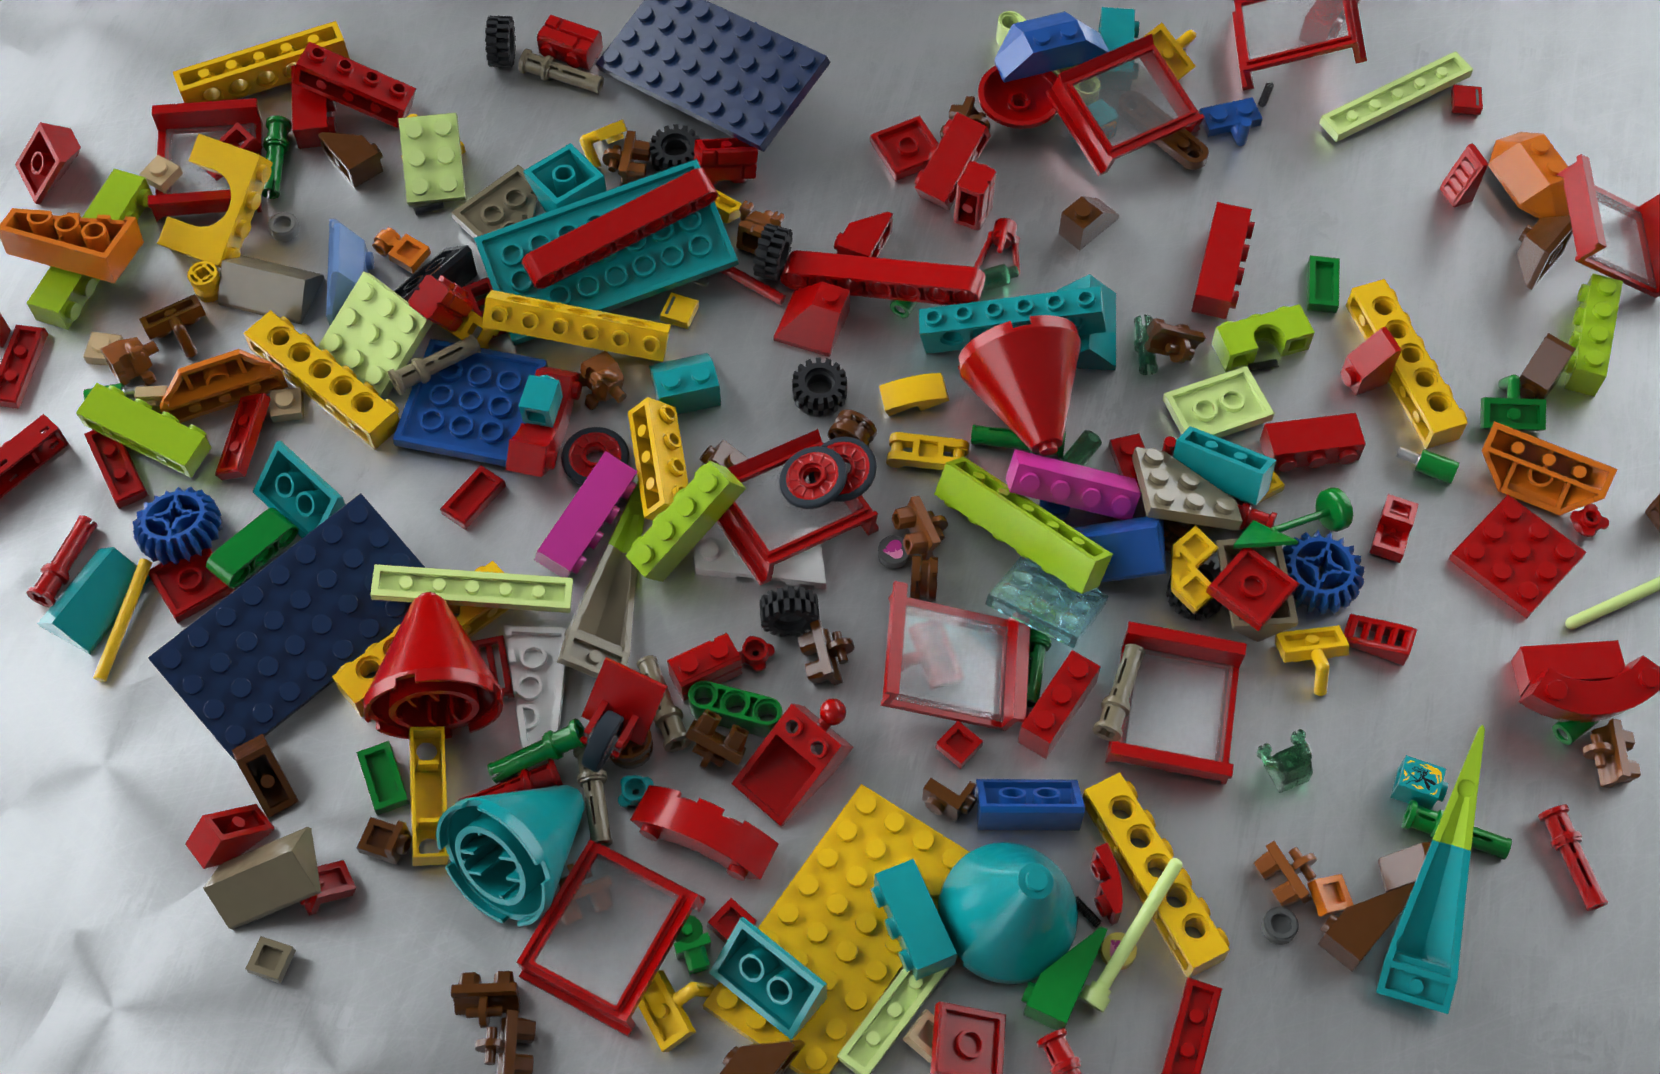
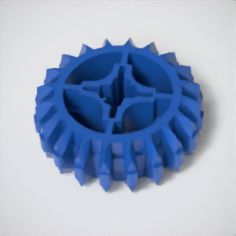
(177, 525)
(1338, 570)

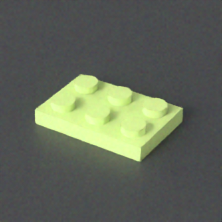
(432, 158)
(1220, 404)

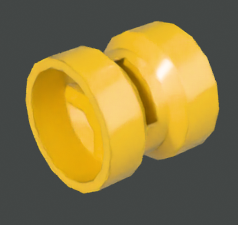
(204, 280)

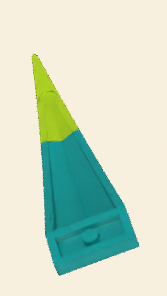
(1426, 944)

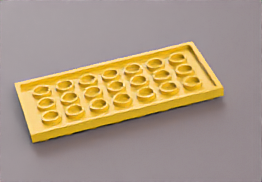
(837, 929)

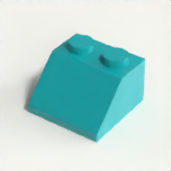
(564, 178)
(687, 383)

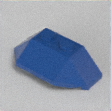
(1046, 46)

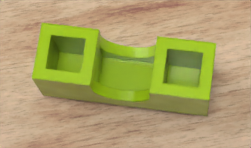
(1284, 328)

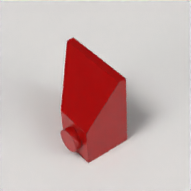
(46, 159)
(814, 318)

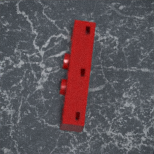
(28, 452)

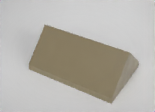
(267, 286)
(1285, 616)
(265, 879)

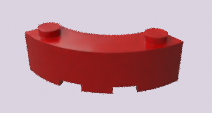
(535, 446)
(1592, 701)
(702, 828)

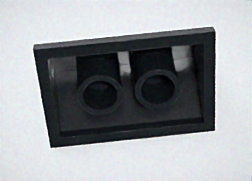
(452, 262)

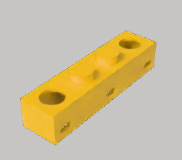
(427, 793)

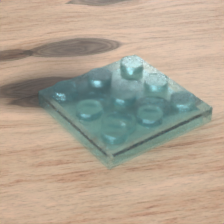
(1046, 602)

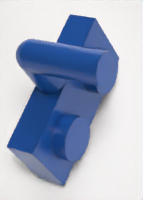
(1232, 117)

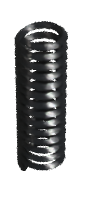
(1264, 98)
(428, 208)
(1255, 366)
(1091, 912)

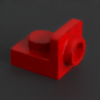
(334, 883)

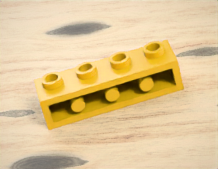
(657, 454)

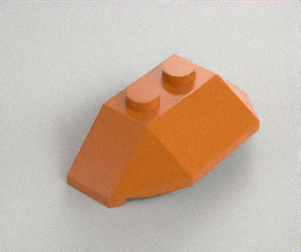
(1528, 170)
(219, 384)
(1543, 471)

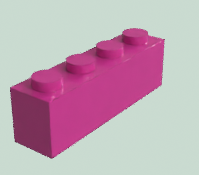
(1072, 485)
(586, 515)

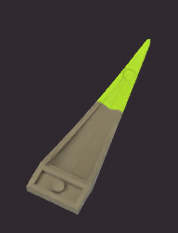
(605, 613)

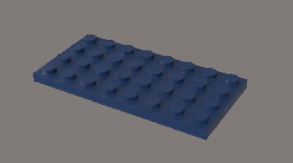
(714, 67)
(287, 628)

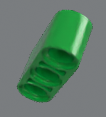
(252, 547)
(725, 697)

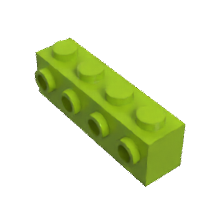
(1593, 334)
(144, 429)
(685, 521)

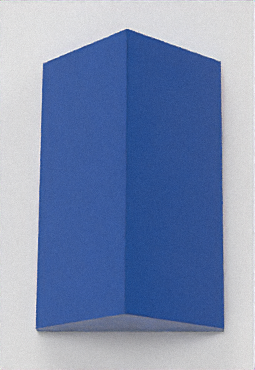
(1135, 546)
(1029, 804)

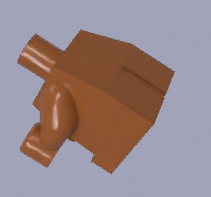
(752, 225)
(130, 359)
(603, 378)

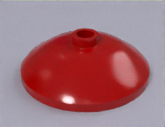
(1017, 102)

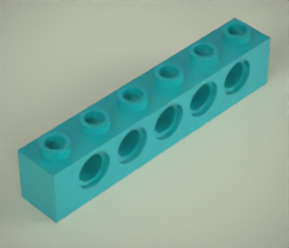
(956, 325)

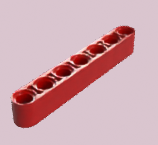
(619, 228)
(885, 277)

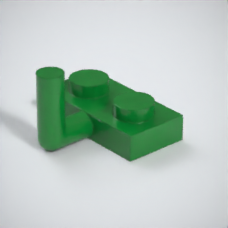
(1513, 411)

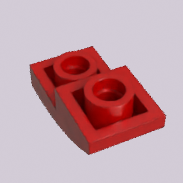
(1109, 892)

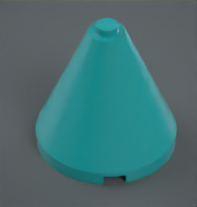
(511, 849)
(1008, 912)

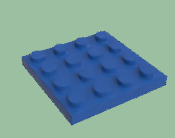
(467, 406)

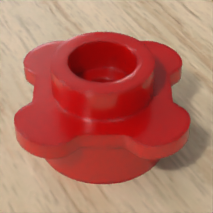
(1586, 527)
(756, 644)

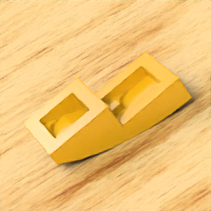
(914, 391)

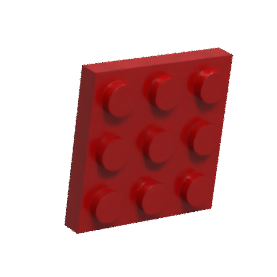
(1517, 556)

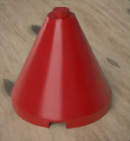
(1026, 377)
(432, 676)

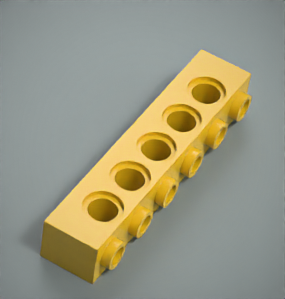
(254, 67)
(1377, 306)
(576, 325)
(306, 367)
(352, 675)
(1191, 953)

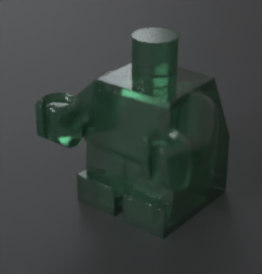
(1289, 766)

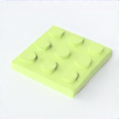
(375, 333)

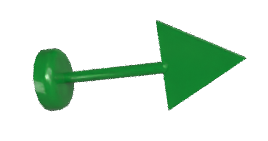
(1332, 510)

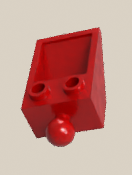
(786, 766)

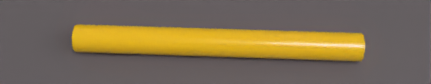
(122, 620)

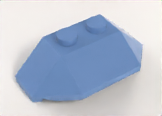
(346, 263)

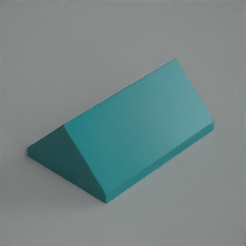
(1098, 349)
(296, 490)
(91, 600)
(769, 979)

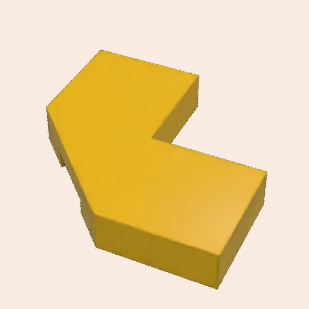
(1186, 580)

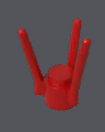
(1003, 237)

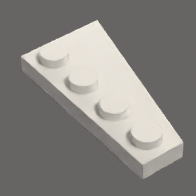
(720, 559)
(536, 678)

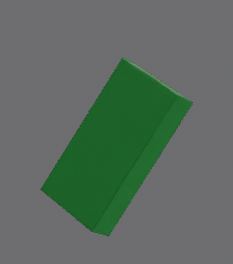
(1323, 284)
(383, 778)

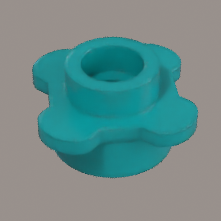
(628, 785)

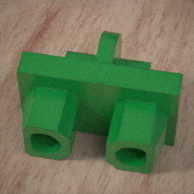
(692, 946)

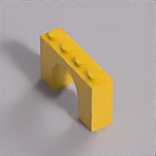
(246, 176)

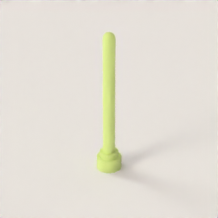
(1613, 604)
(1098, 991)

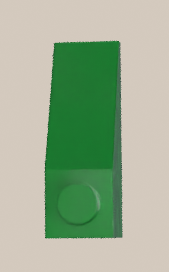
(1061, 983)

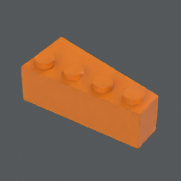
(72, 243)

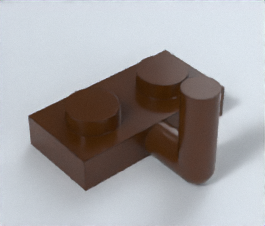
(174, 318)

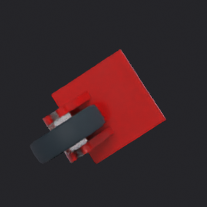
(618, 704)

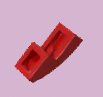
(1394, 528)

